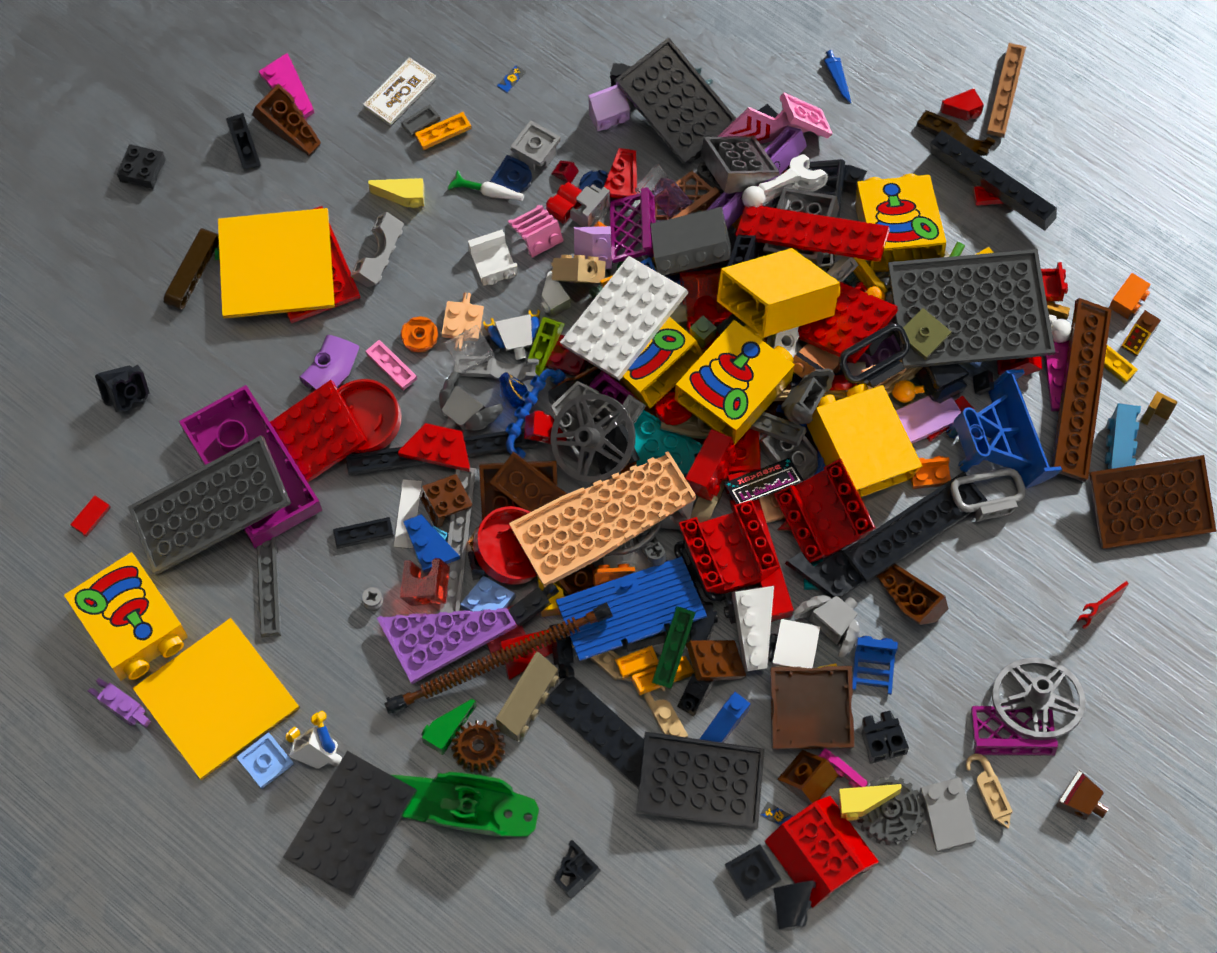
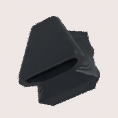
(943, 381)
(122, 387)

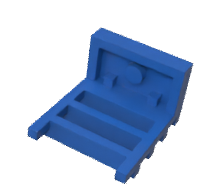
(875, 652)

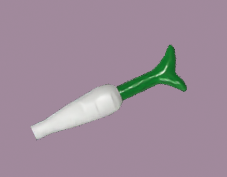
(487, 188)

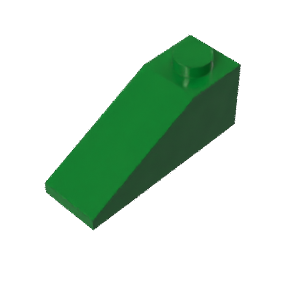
(443, 729)

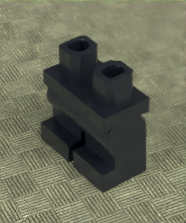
(883, 738)

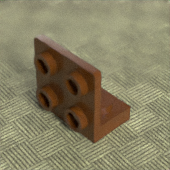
(444, 498)

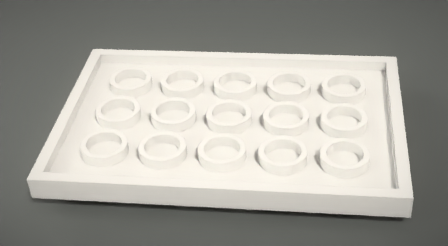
(624, 317)

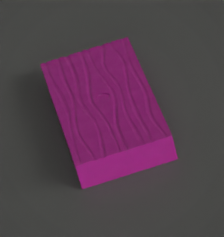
(235, 422)

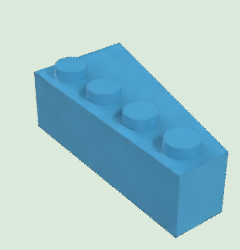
(1122, 435)

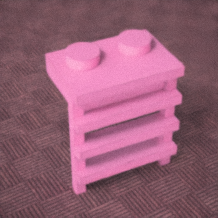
(537, 230)

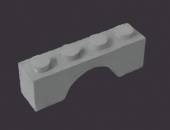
(386, 231)

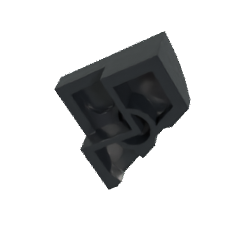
(575, 870)
(792, 904)

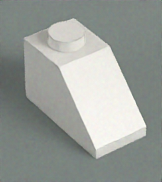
(554, 297)

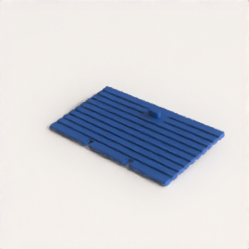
(639, 607)

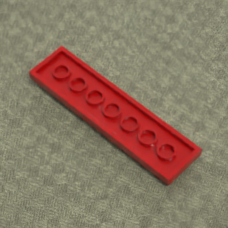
(814, 232)

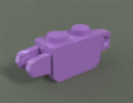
(120, 704)

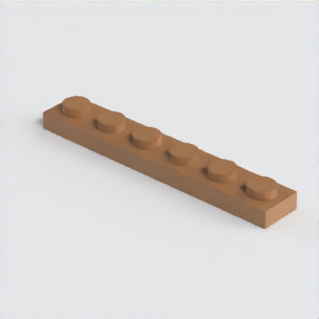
(1006, 90)

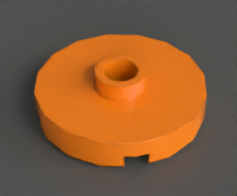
(418, 326)

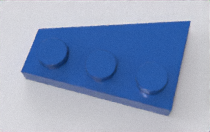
(428, 543)

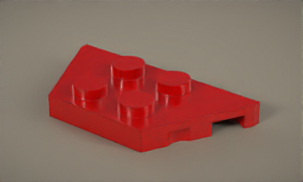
(437, 446)

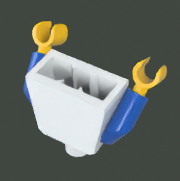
(515, 333)
(315, 745)

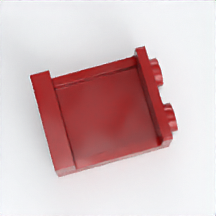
(1054, 283)

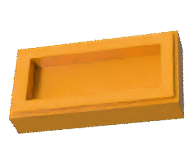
(637, 662)

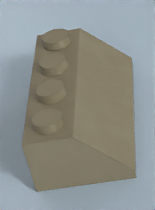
(527, 697)

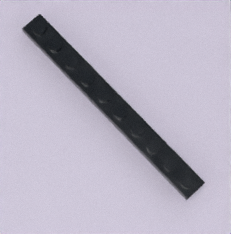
(475, 446)

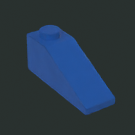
(727, 719)

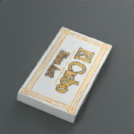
(399, 91)

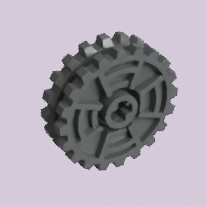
(903, 821)

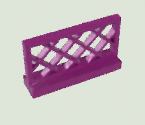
(647, 213)
(1011, 746)

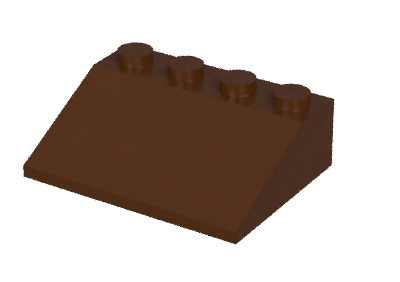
(493, 498)

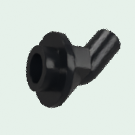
(772, 645)

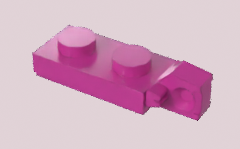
(843, 769)

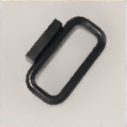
(882, 370)

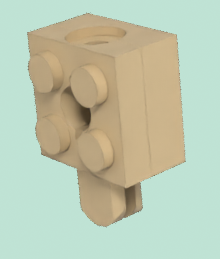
(578, 269)

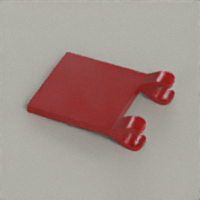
(1102, 604)

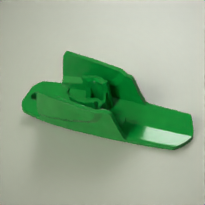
(471, 804)

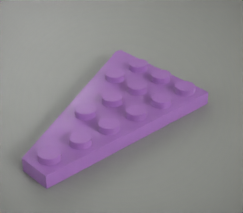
(435, 640)

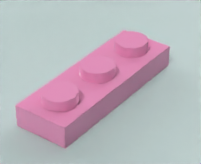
(391, 365)

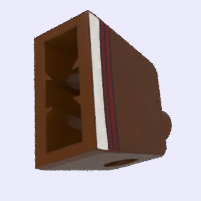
(1082, 798)

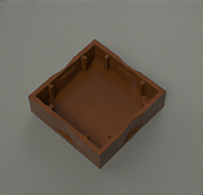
(811, 707)

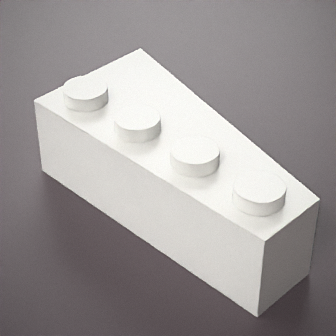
(753, 622)

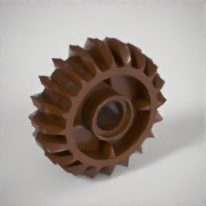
(475, 735)

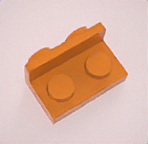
(932, 473)
(606, 574)

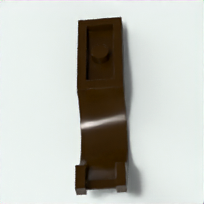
(935, 123)

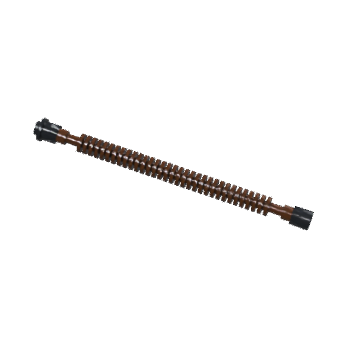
(401, 701)

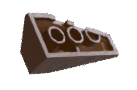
(281, 116)
(914, 596)

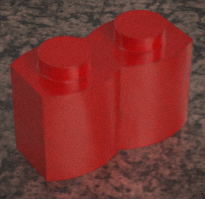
(563, 202)

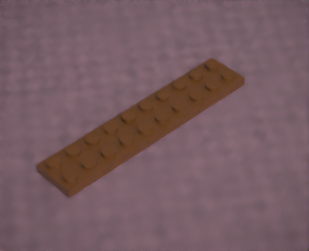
(1081, 389)

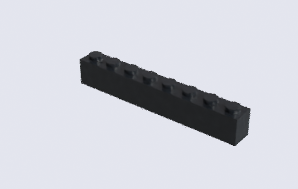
(993, 180)

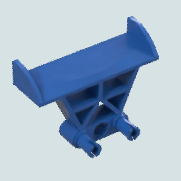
(1011, 432)

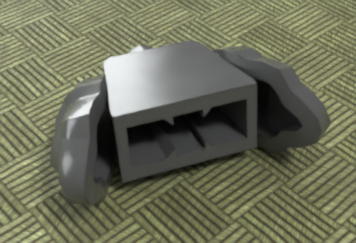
(807, 395)
(463, 409)

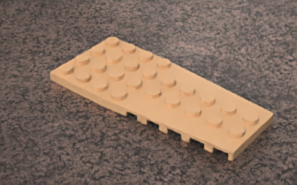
(600, 518)

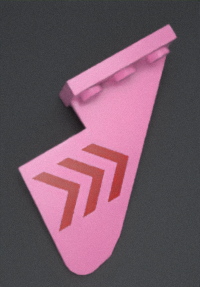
(766, 128)

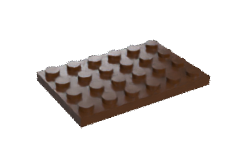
(1152, 501)

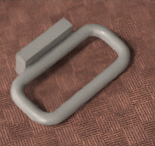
(991, 508)

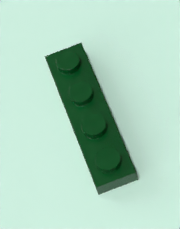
(673, 647)

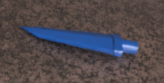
(835, 68)

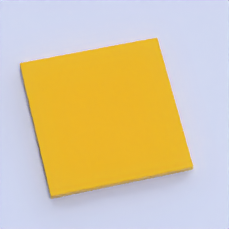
(275, 263)
(216, 698)

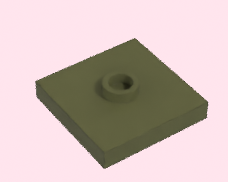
(925, 333)

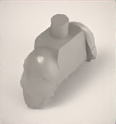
(834, 618)

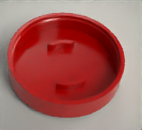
(374, 411)
(499, 549)

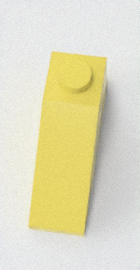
(401, 191)
(862, 800)

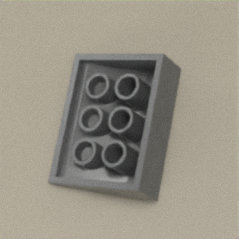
(691, 242)

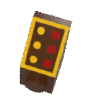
(1141, 333)

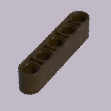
(191, 269)

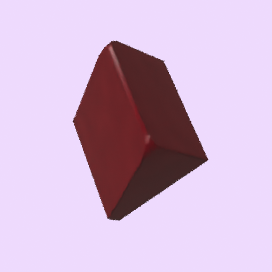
(565, 171)

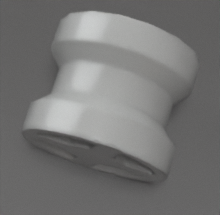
(373, 603)

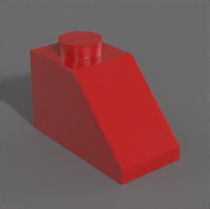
(963, 106)
(1029, 364)
(539, 427)

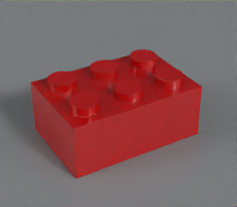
(711, 465)

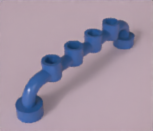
(530, 400)

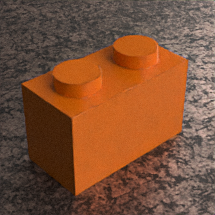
(1130, 295)

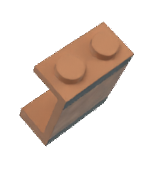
(814, 358)

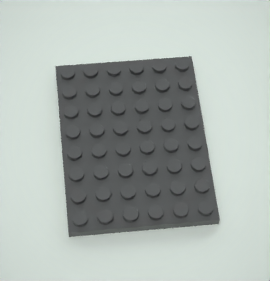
(986, 300)

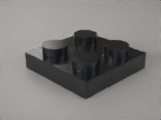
(752, 872)

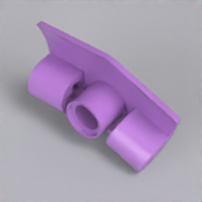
(340, 358)

